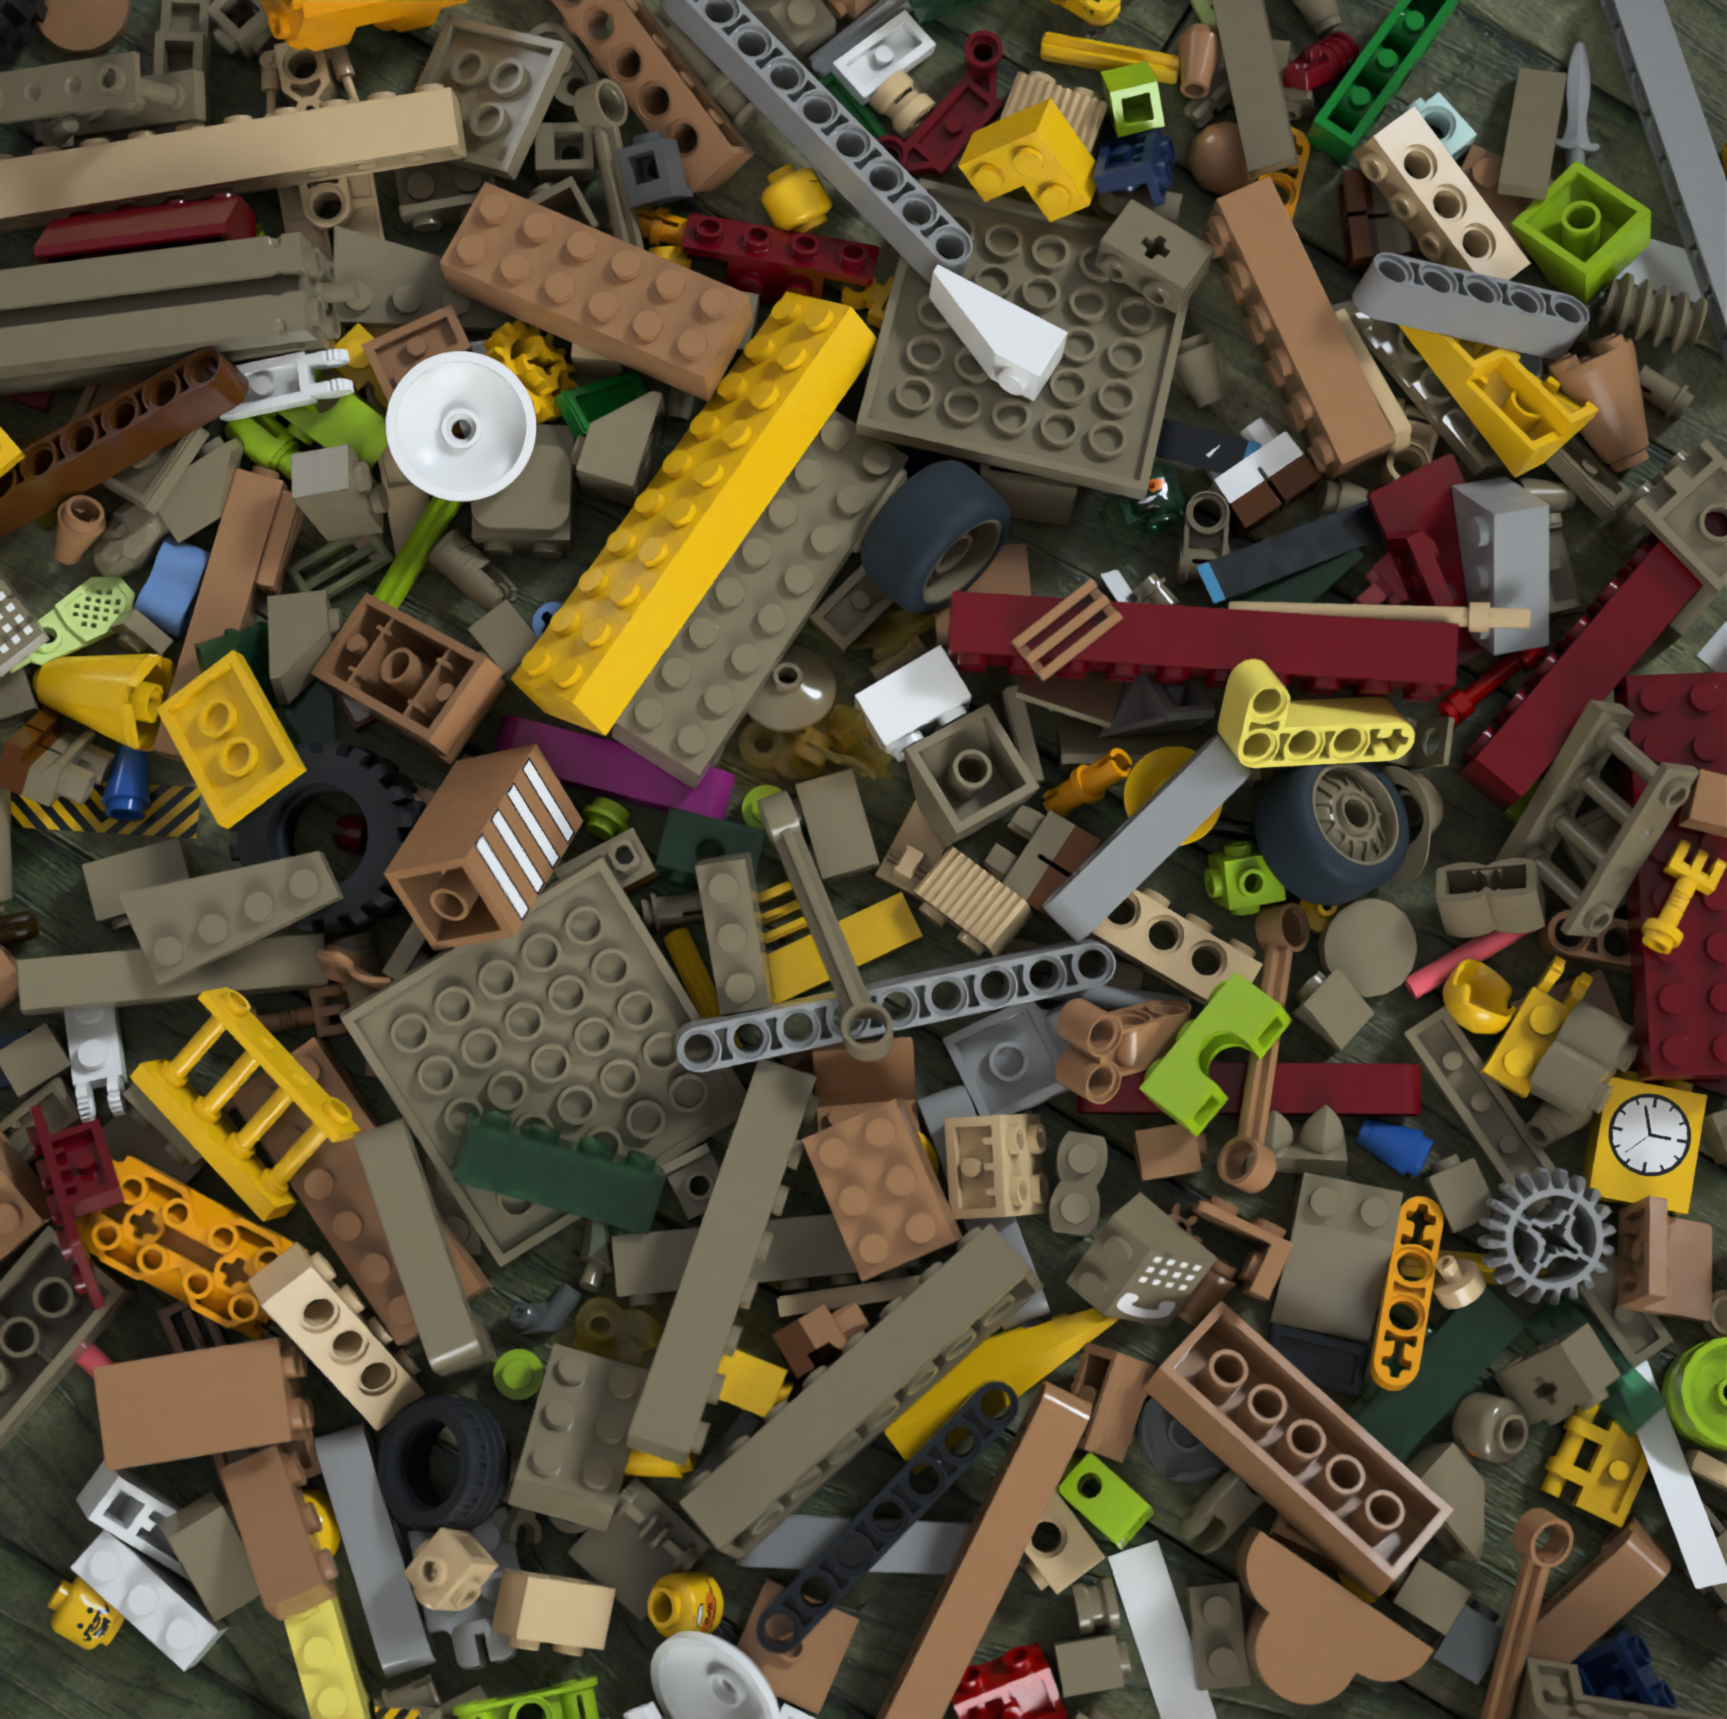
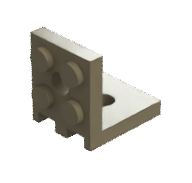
(1677, 510)

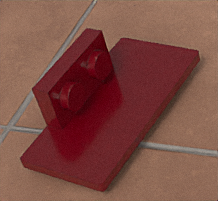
(1423, 539)
(83, 1181)

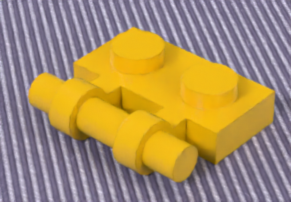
(1612, 1475)

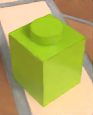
(1132, 99)

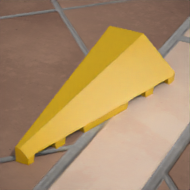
(1509, 405)
(1013, 1356)

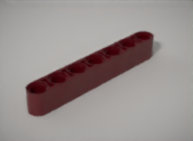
(1296, 1090)

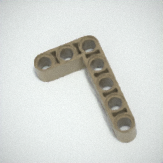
(449, 1331)

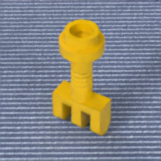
(1663, 933)

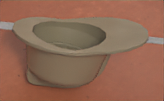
(1424, 815)

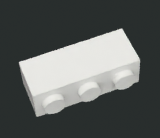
(150, 1599)

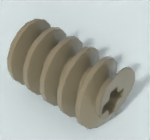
(1652, 312)

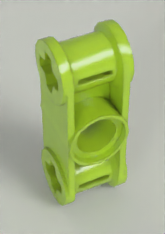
(554, 1702)

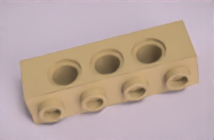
(1442, 184)
(1175, 964)
(375, 1391)

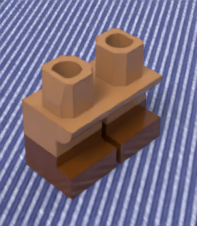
(818, 1338)

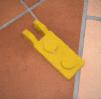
(1533, 1030)

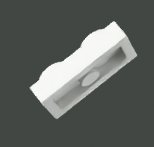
(891, 48)

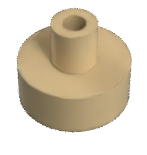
(1457, 1282)

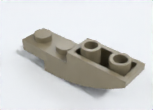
(184, 43)

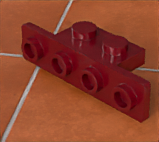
(778, 260)

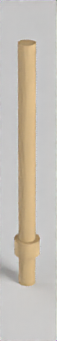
(1477, 617)

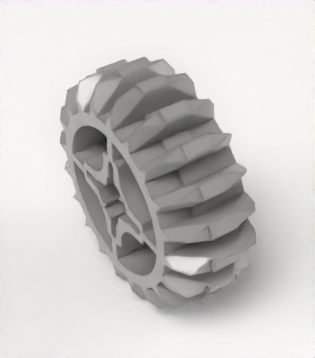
(1558, 1220)

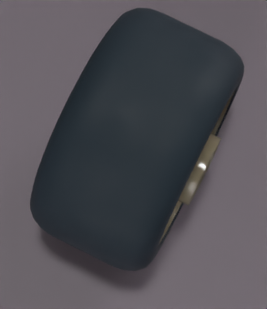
(935, 536)
(1331, 830)

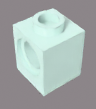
(1455, 130)

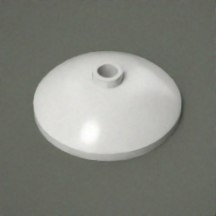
(455, 390)
(709, 1679)

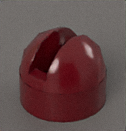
(354, 834)

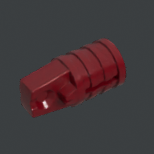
(1322, 63)

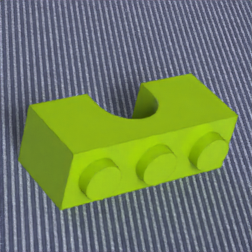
(349, 422)
(1235, 1017)

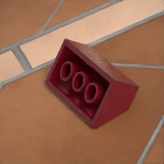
(146, 229)

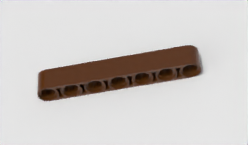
(119, 435)

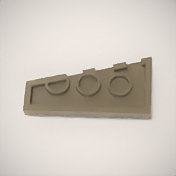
(400, 286)
(1427, 392)
(218, 913)

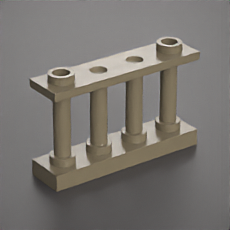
(102, 95)
(1560, 795)

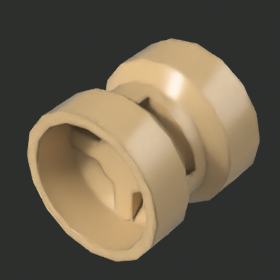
(902, 103)

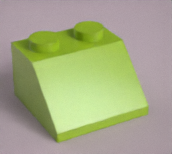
(1583, 232)

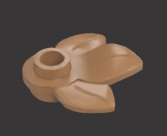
(344, 965)

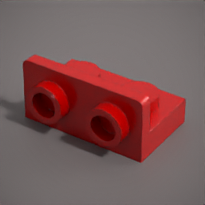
(1010, 1688)

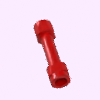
(1461, 703)

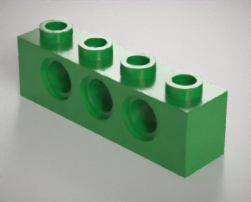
(1378, 76)

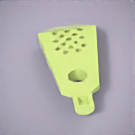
(66, 626)

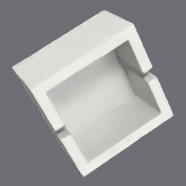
(913, 702)

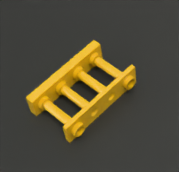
(200, 1117)

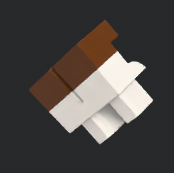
(1265, 479)

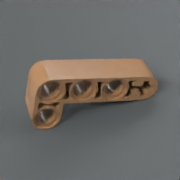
(1600, 1594)

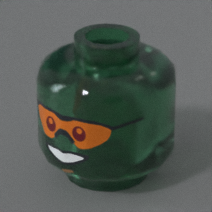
(1161, 506)

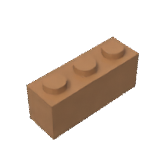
(280, 1532)

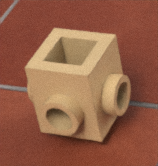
(449, 1570)

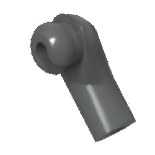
(545, 1316)

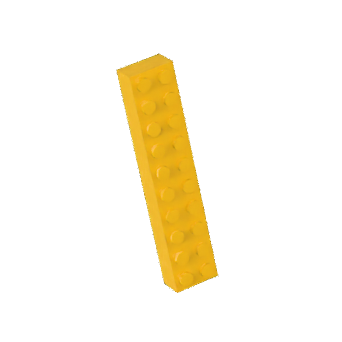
(695, 512)

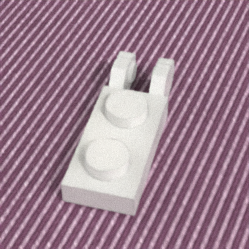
(289, 382)
(96, 1059)

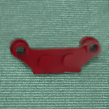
(966, 109)

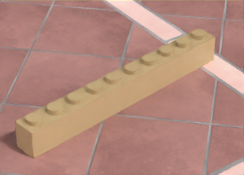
(233, 156)

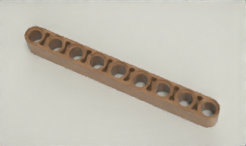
(988, 1555)

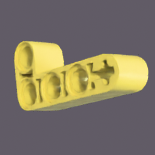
(1276, 732)

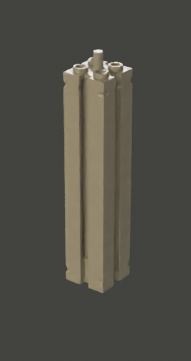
(153, 308)

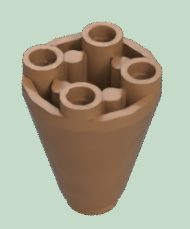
(1611, 383)

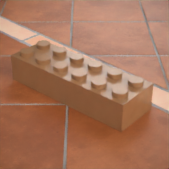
(597, 291)
(1297, 331)
(339, 1195)
(1298, 1450)

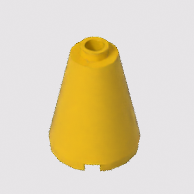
(109, 693)

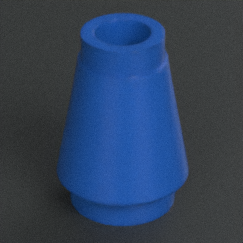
(127, 787)
(1395, 1145)

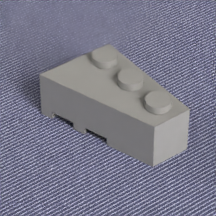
(1505, 557)

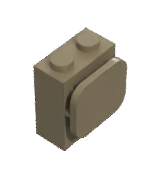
(537, 506)

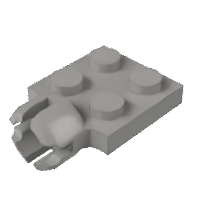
(1009, 1058)
(475, 1622)

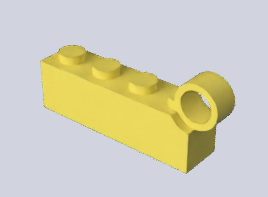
(328, 1662)

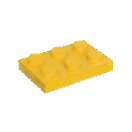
(230, 739)

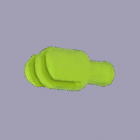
(265, 442)

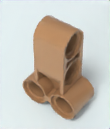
(1114, 1043)

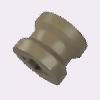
(1095, 1606)

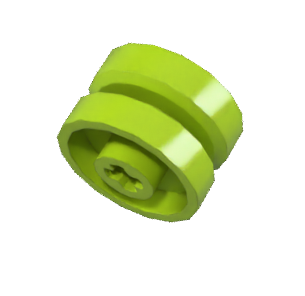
(1696, 1395)

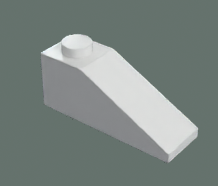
(1003, 338)
(131, 1512)

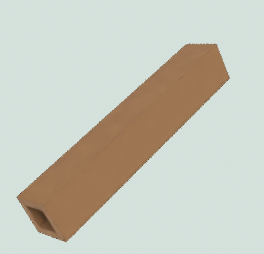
(229, 585)

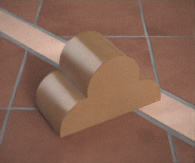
(410, 678)
(1313, 1632)

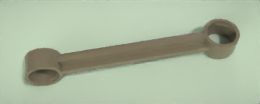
(604, 126)
(786, 835)

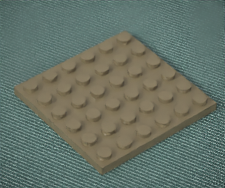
(1104, 399)
(554, 1032)

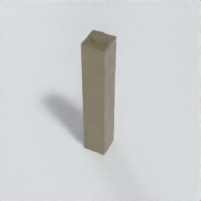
(127, 979)

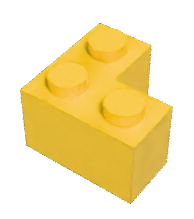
(1036, 152)

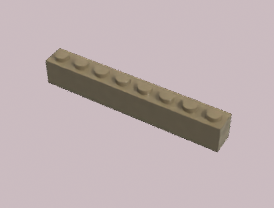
(721, 1264)

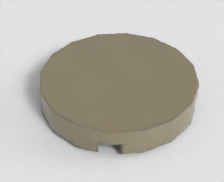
(1369, 945)

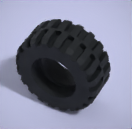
(389, 814)

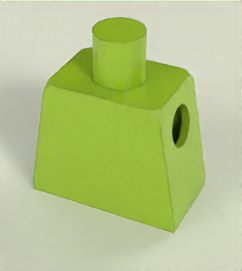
(1115, 1510)

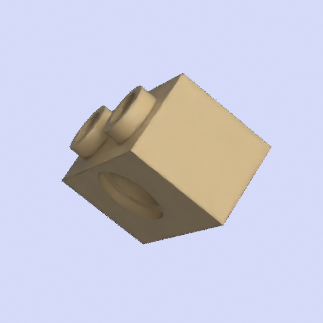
(1071, 1555)

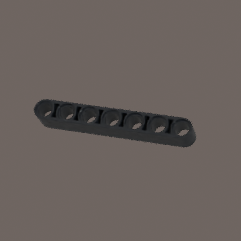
(879, 1540)

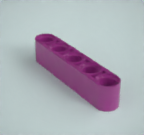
(616, 770)

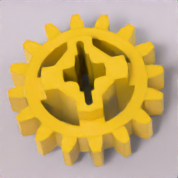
(534, 363)

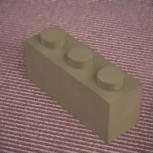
(735, 933)

